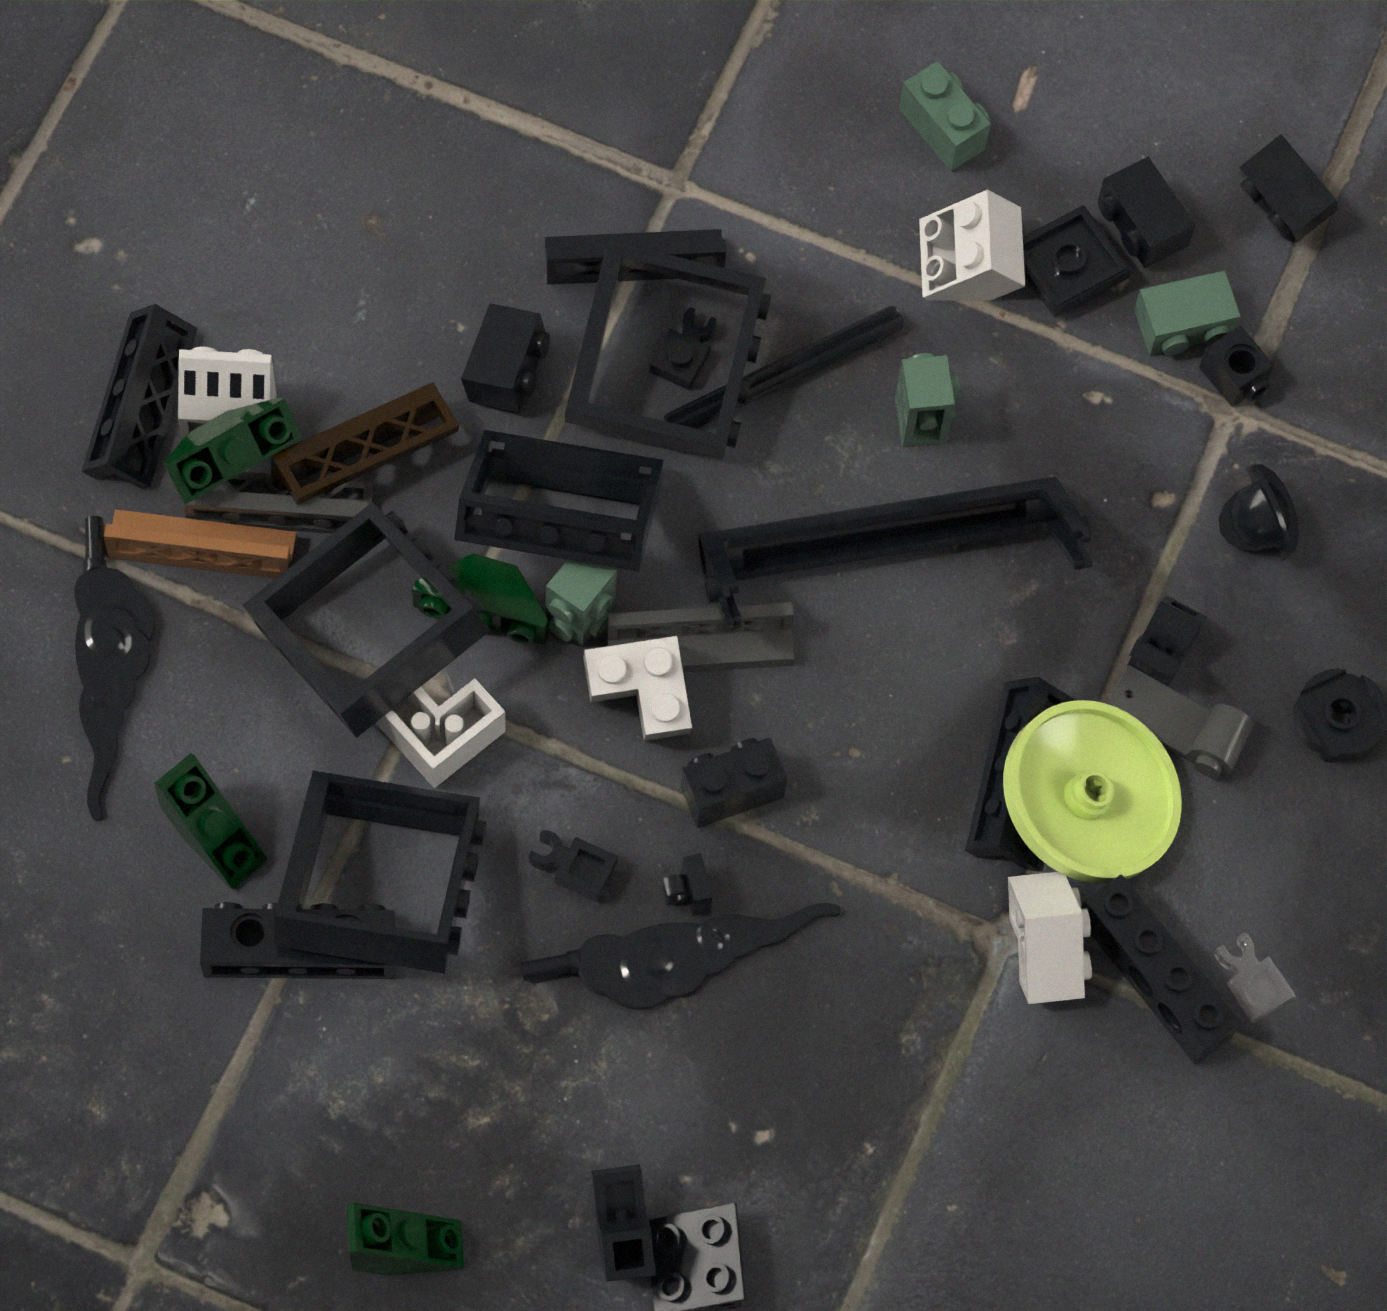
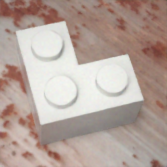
(650, 673)
(447, 735)
(1049, 937)

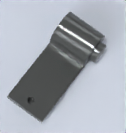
(1201, 735)

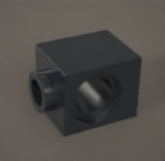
(1239, 350)

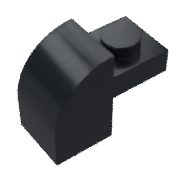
(1166, 640)
(622, 1223)

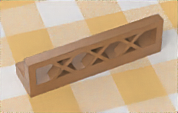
(200, 544)

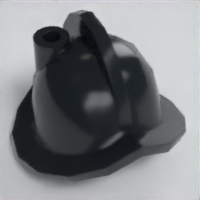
(1261, 515)

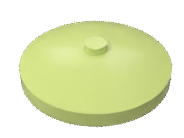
(1092, 791)

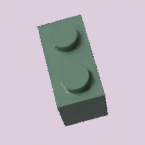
(1186, 313)

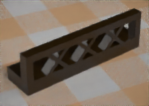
(363, 436)

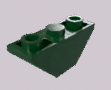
(230, 446)
(499, 589)
(208, 821)
(402, 1241)

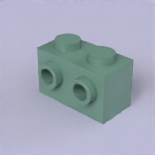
(945, 115)
(925, 399)
(580, 600)

